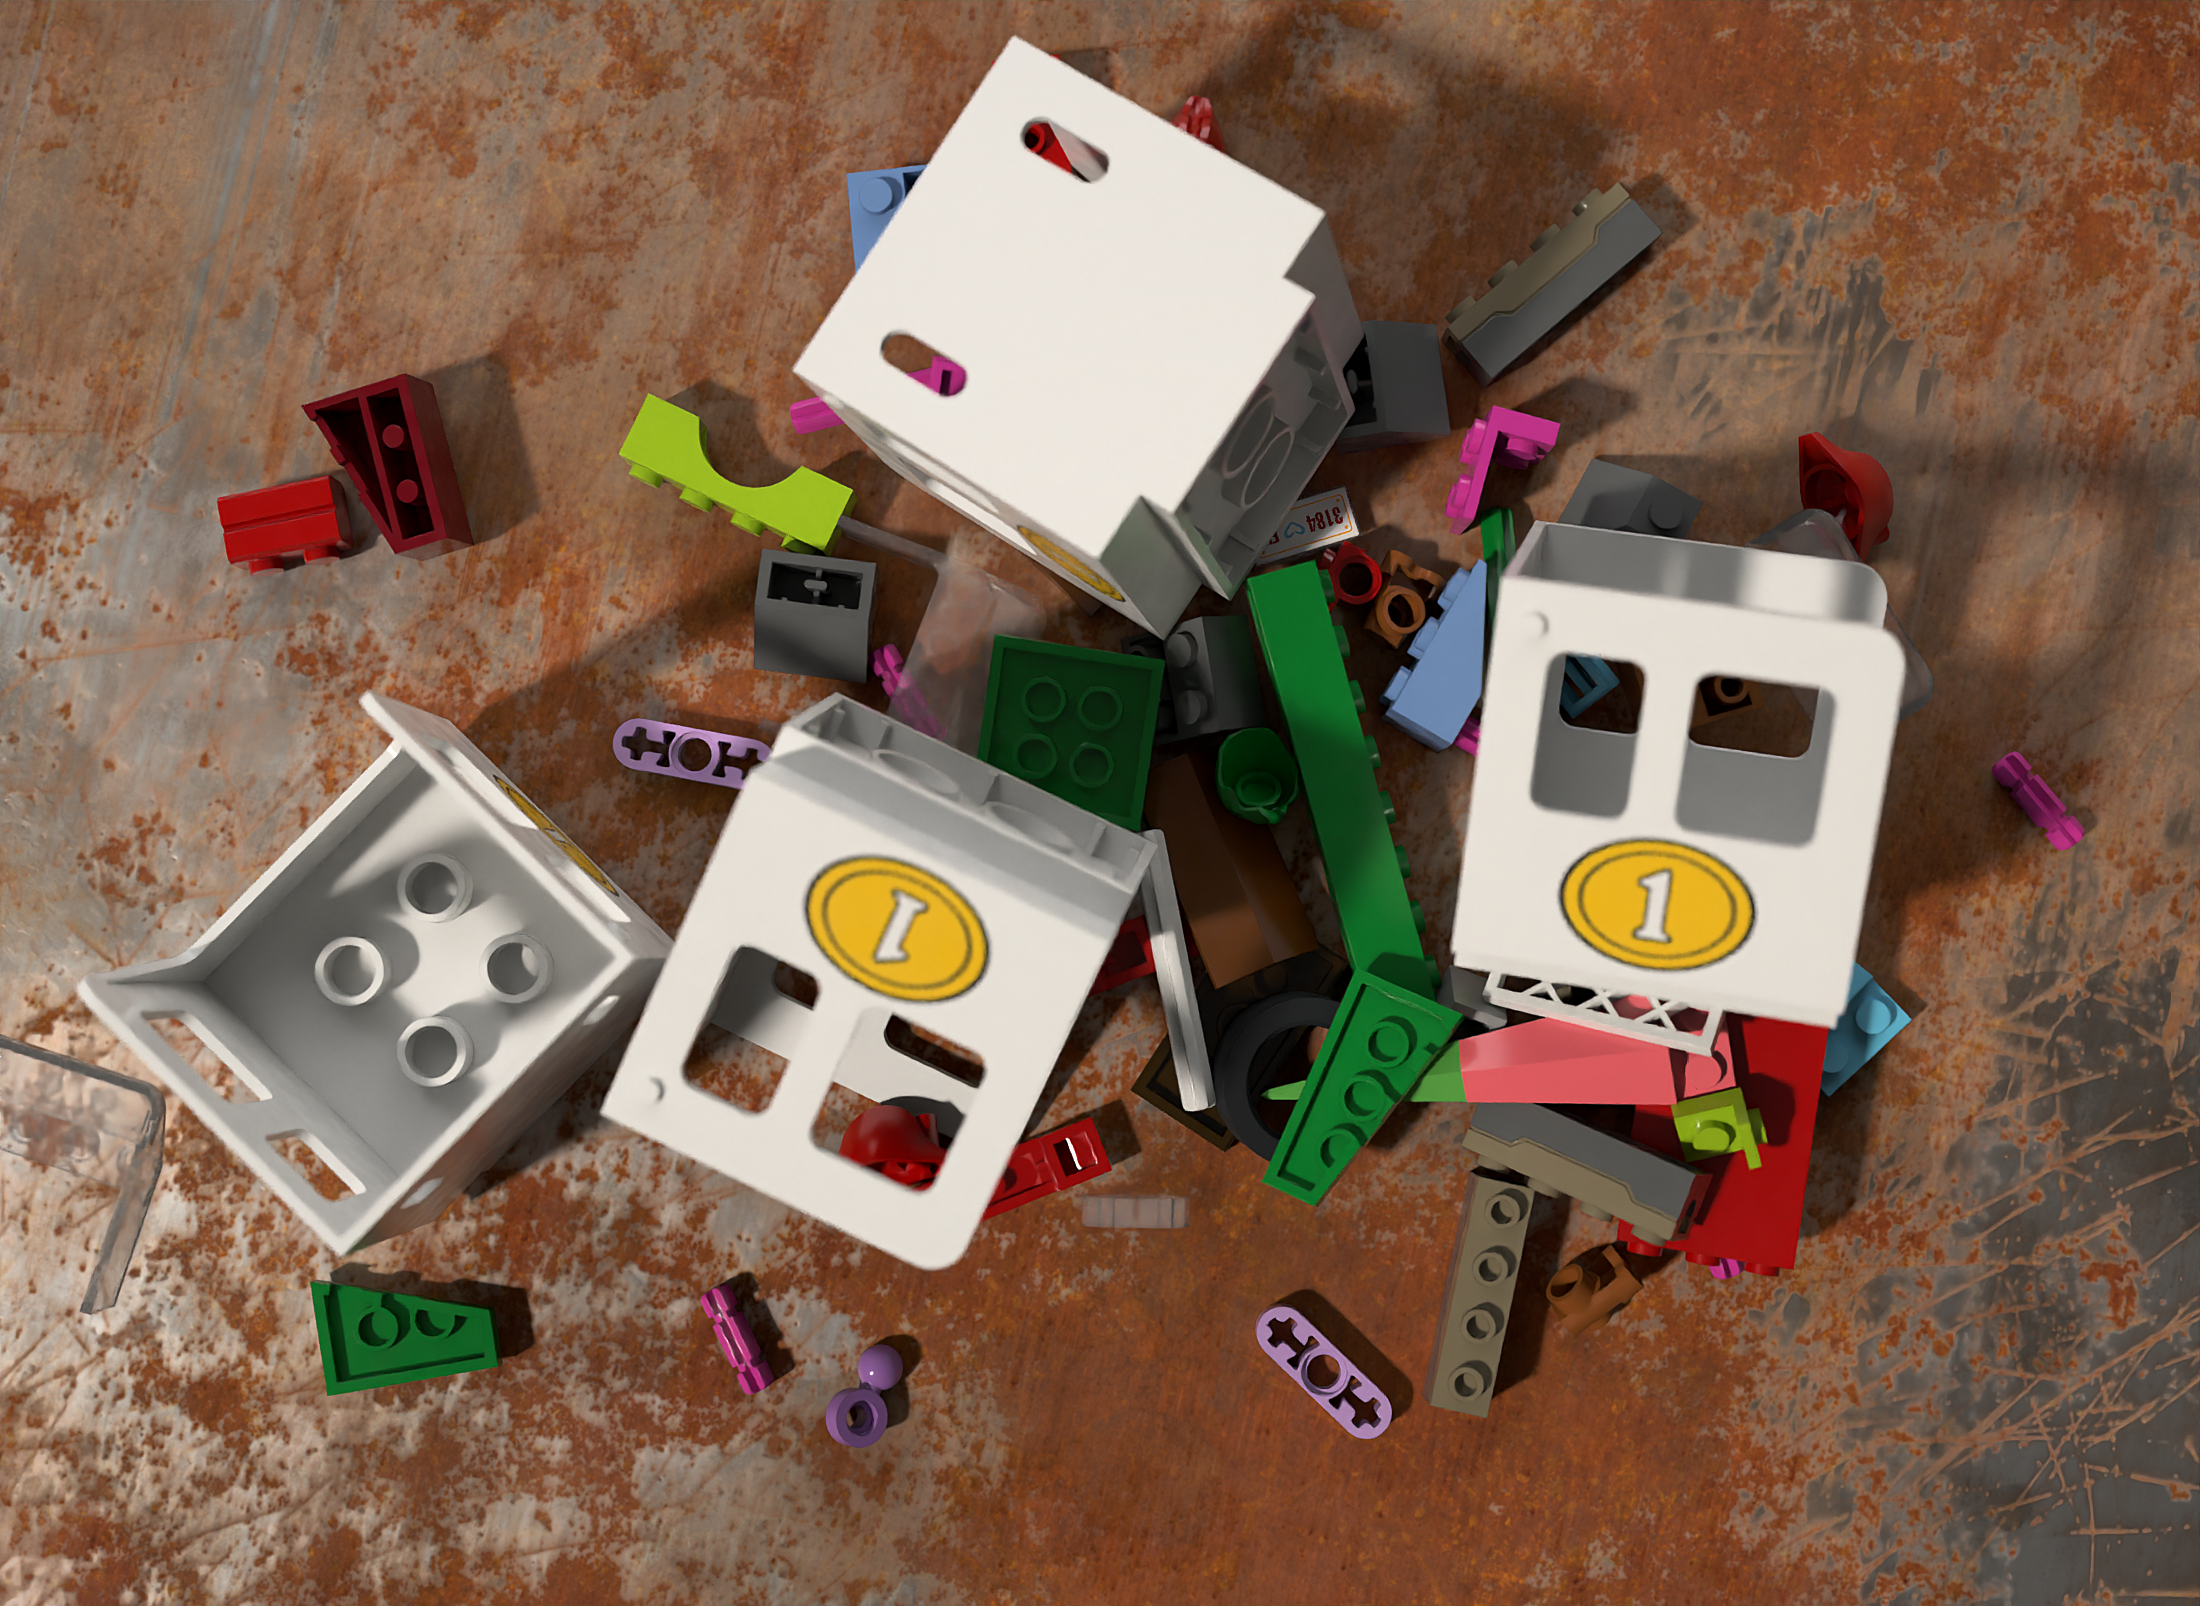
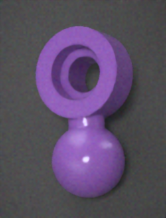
(879, 1370)

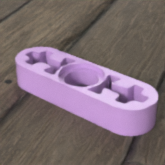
(657, 732)
(1364, 1389)

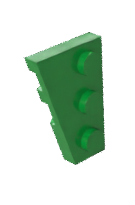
(397, 1337)

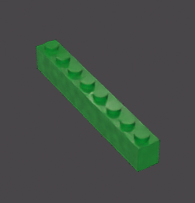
(1338, 778)

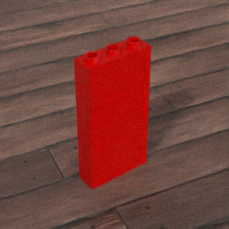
(1747, 1210)

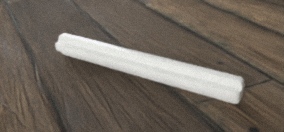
(1175, 979)

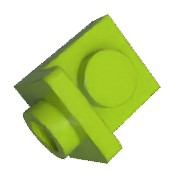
(1719, 1126)

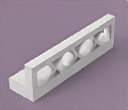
(1587, 1015)

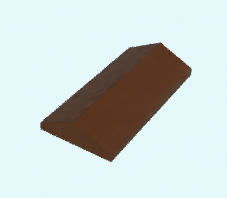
(1225, 873)

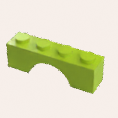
(672, 448)

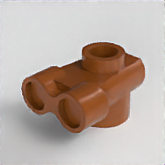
(1405, 593)
(1588, 1297)

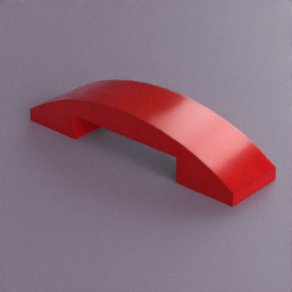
(1045, 1166)

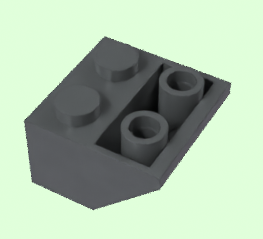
(1395, 388)
(815, 615)
(1207, 679)

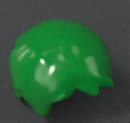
(1256, 776)

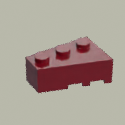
(399, 461)

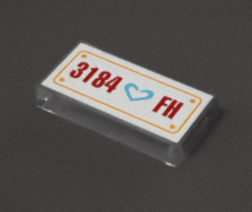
(1311, 527)

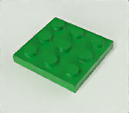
(1073, 723)

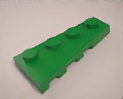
(1362, 1072)

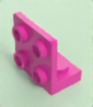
(1515, 441)

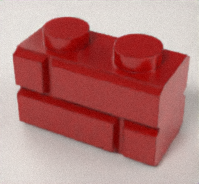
(286, 525)

